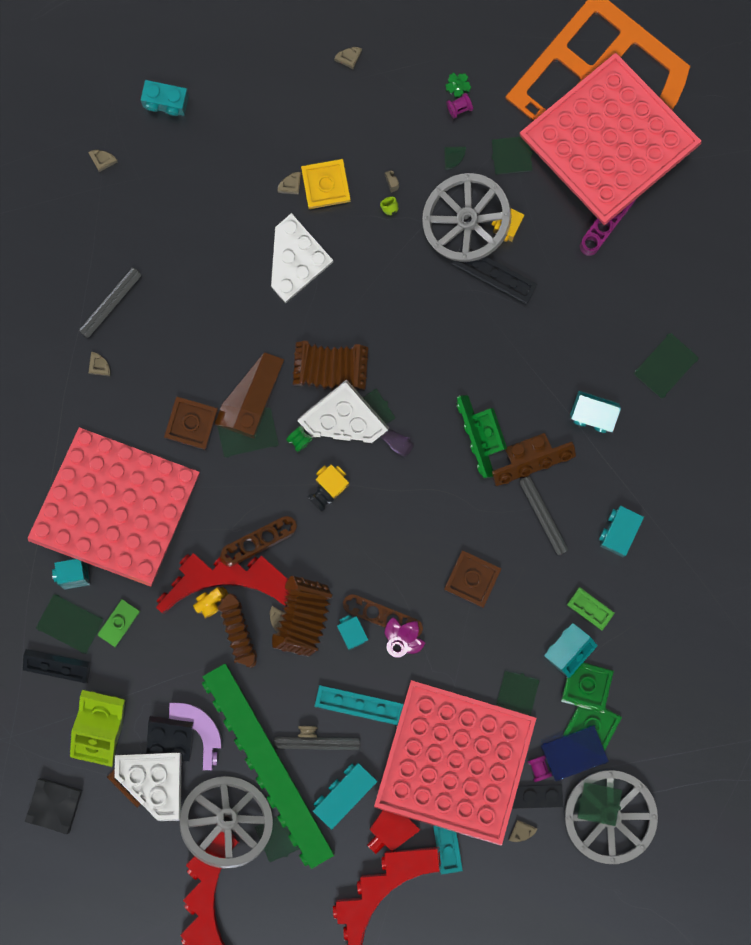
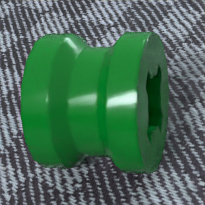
(299, 439)

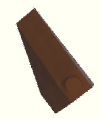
(248, 401)

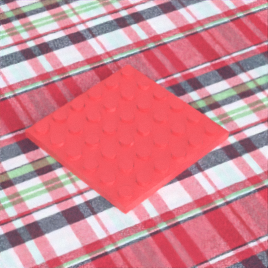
(610, 138)
(114, 507)
(455, 763)

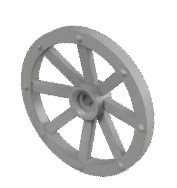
(462, 216)
(228, 826)
(641, 845)

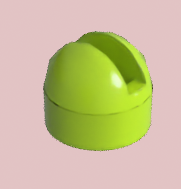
(389, 205)

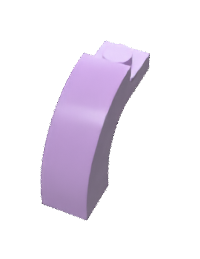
(204, 725)

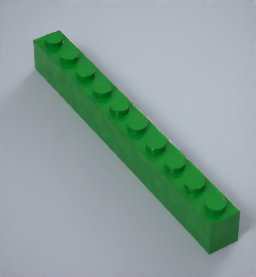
(268, 765)

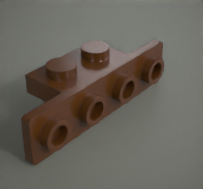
(531, 457)

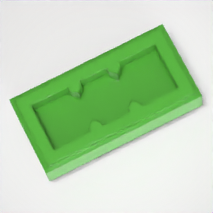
(590, 609)
(118, 623)

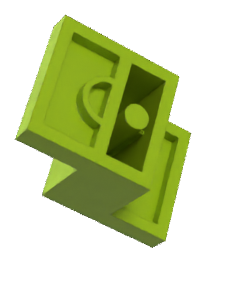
(97, 728)

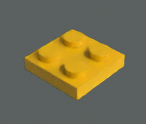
(325, 184)

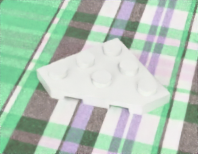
(295, 258)
(343, 416)
(153, 782)

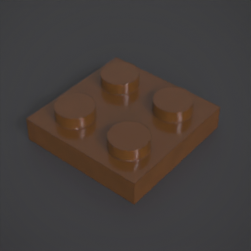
(191, 423)
(472, 579)

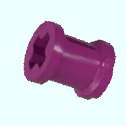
(459, 105)
(539, 768)

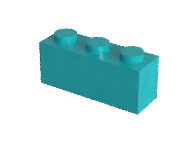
(344, 795)

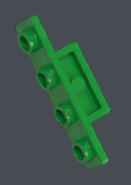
(483, 432)

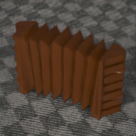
(330, 367)
(302, 617)
(237, 630)

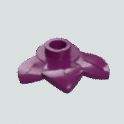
(403, 635)

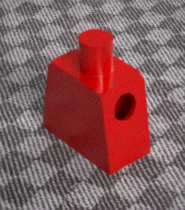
(391, 831)

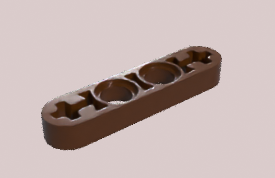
(259, 542)
(384, 612)

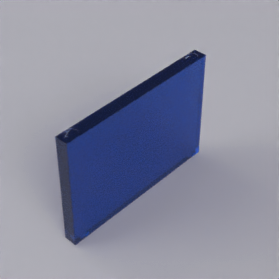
(575, 753)

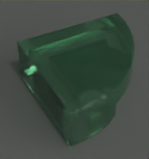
(453, 156)

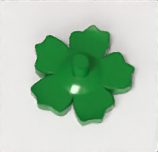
(458, 84)

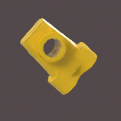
(207, 602)

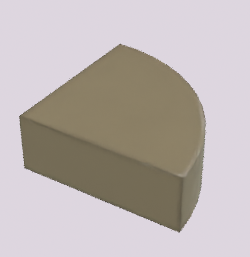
(349, 56)
(102, 159)
(392, 181)
(290, 184)
(99, 365)
(275, 617)
(521, 832)

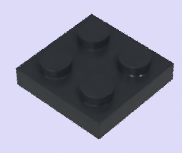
(169, 737)

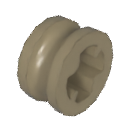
(307, 731)

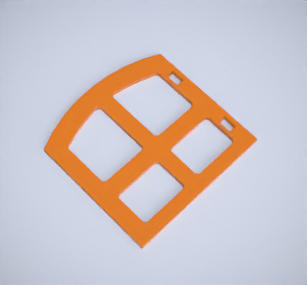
(630, 34)

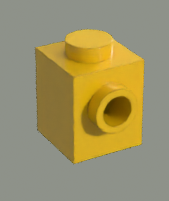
(516, 219)
(332, 480)

